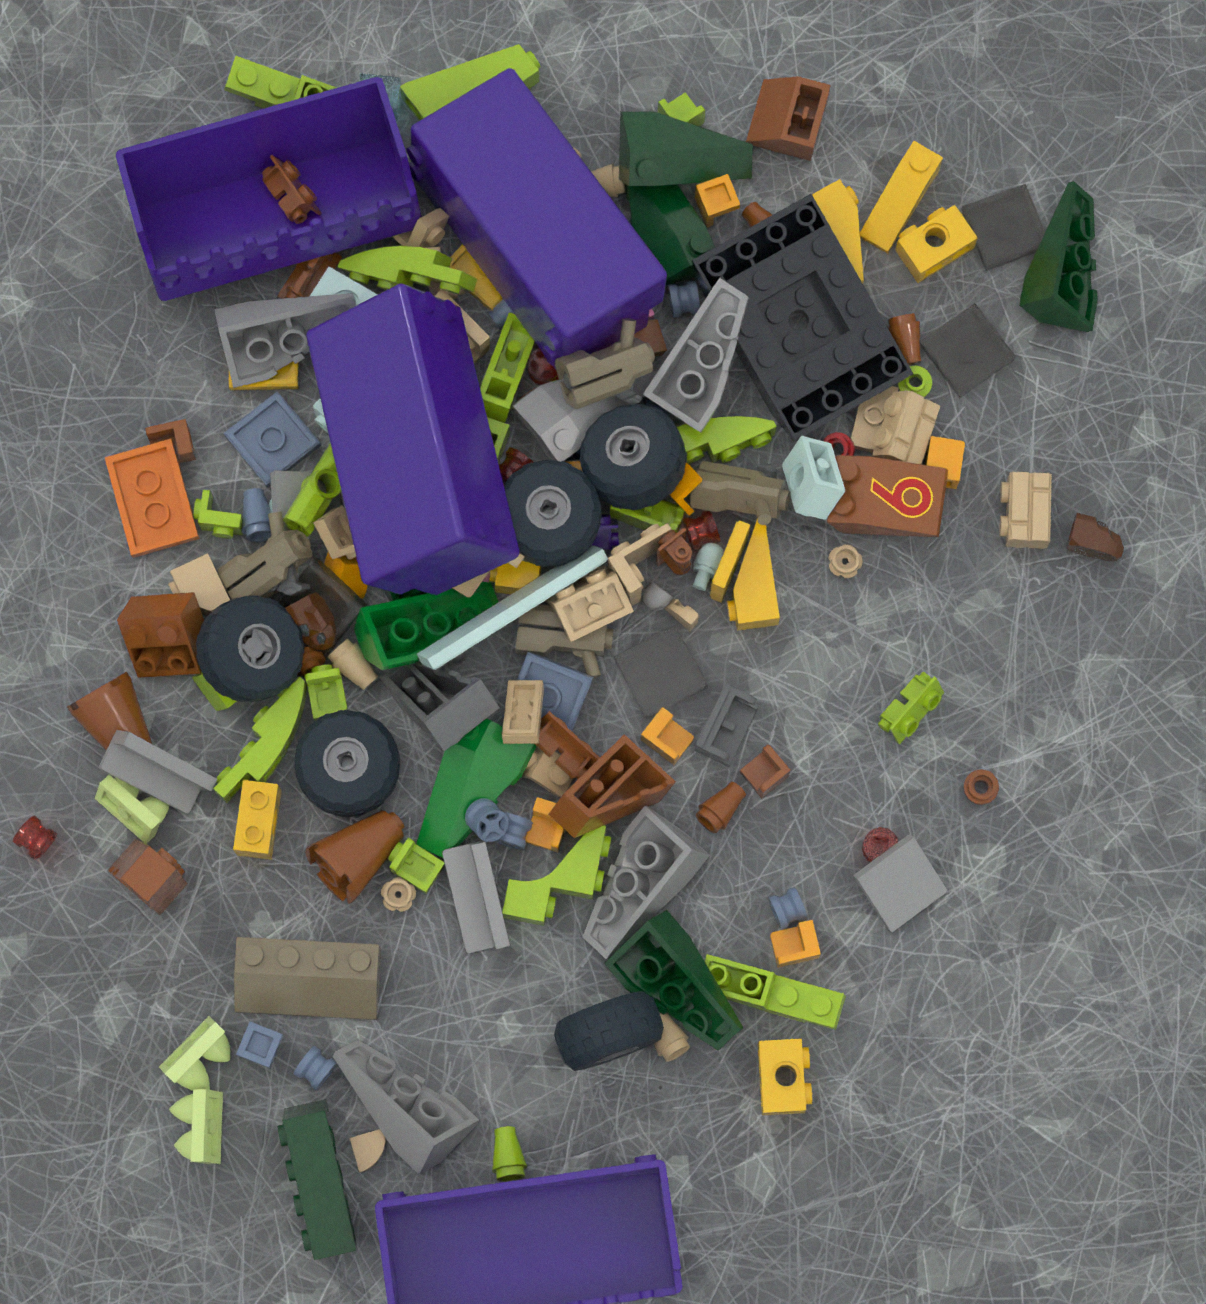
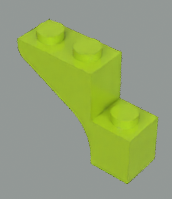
(574, 876)

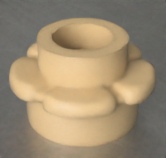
(845, 552)
(398, 885)

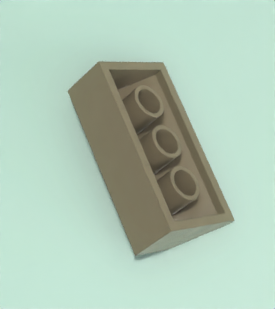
(306, 978)

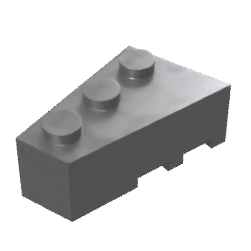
(440, 701)

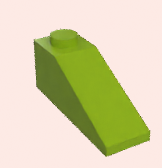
(506, 369)

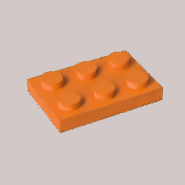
(152, 498)

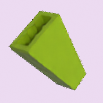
(440, 88)

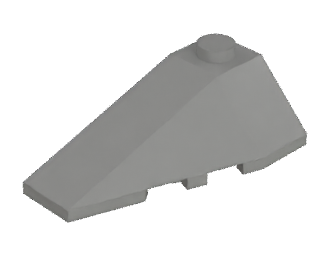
(272, 333)
(699, 364)
(558, 425)
(647, 874)
(410, 1115)

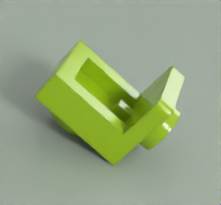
(220, 523)
(325, 690)
(415, 865)

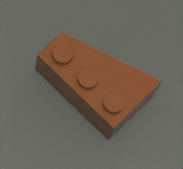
(611, 789)
(149, 875)

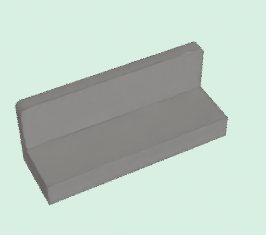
(155, 771)
(475, 897)

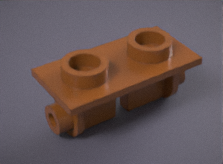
(284, 179)
(307, 275)
(675, 552)
(575, 754)

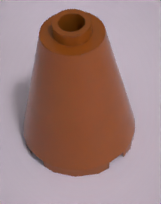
(111, 709)
(355, 853)

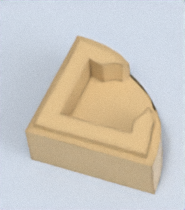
(684, 615)
(368, 1149)

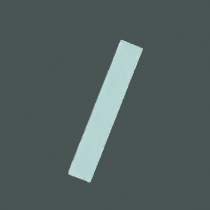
(510, 608)

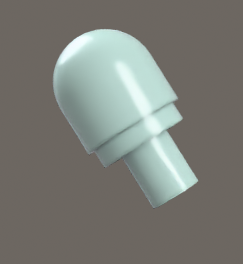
(706, 564)

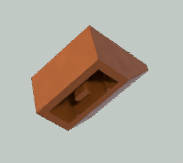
(789, 116)
(162, 633)

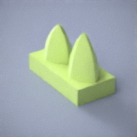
(138, 816)
(184, 1063)
(204, 1112)

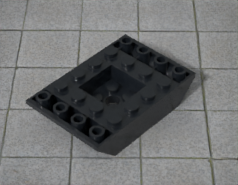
(845, 349)

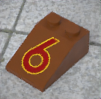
(889, 497)

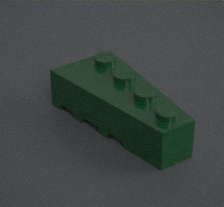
(317, 1179)

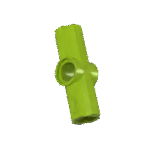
(311, 501)

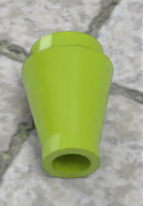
(508, 1156)

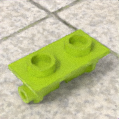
(922, 696)

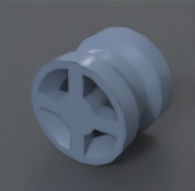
(683, 298)
(489, 828)
(516, 832)
(787, 908)
(315, 1068)

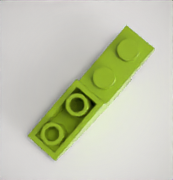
(268, 85)
(406, 265)
(726, 437)
(276, 731)
(776, 993)

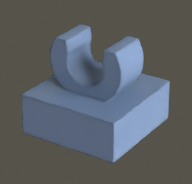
(259, 1044)

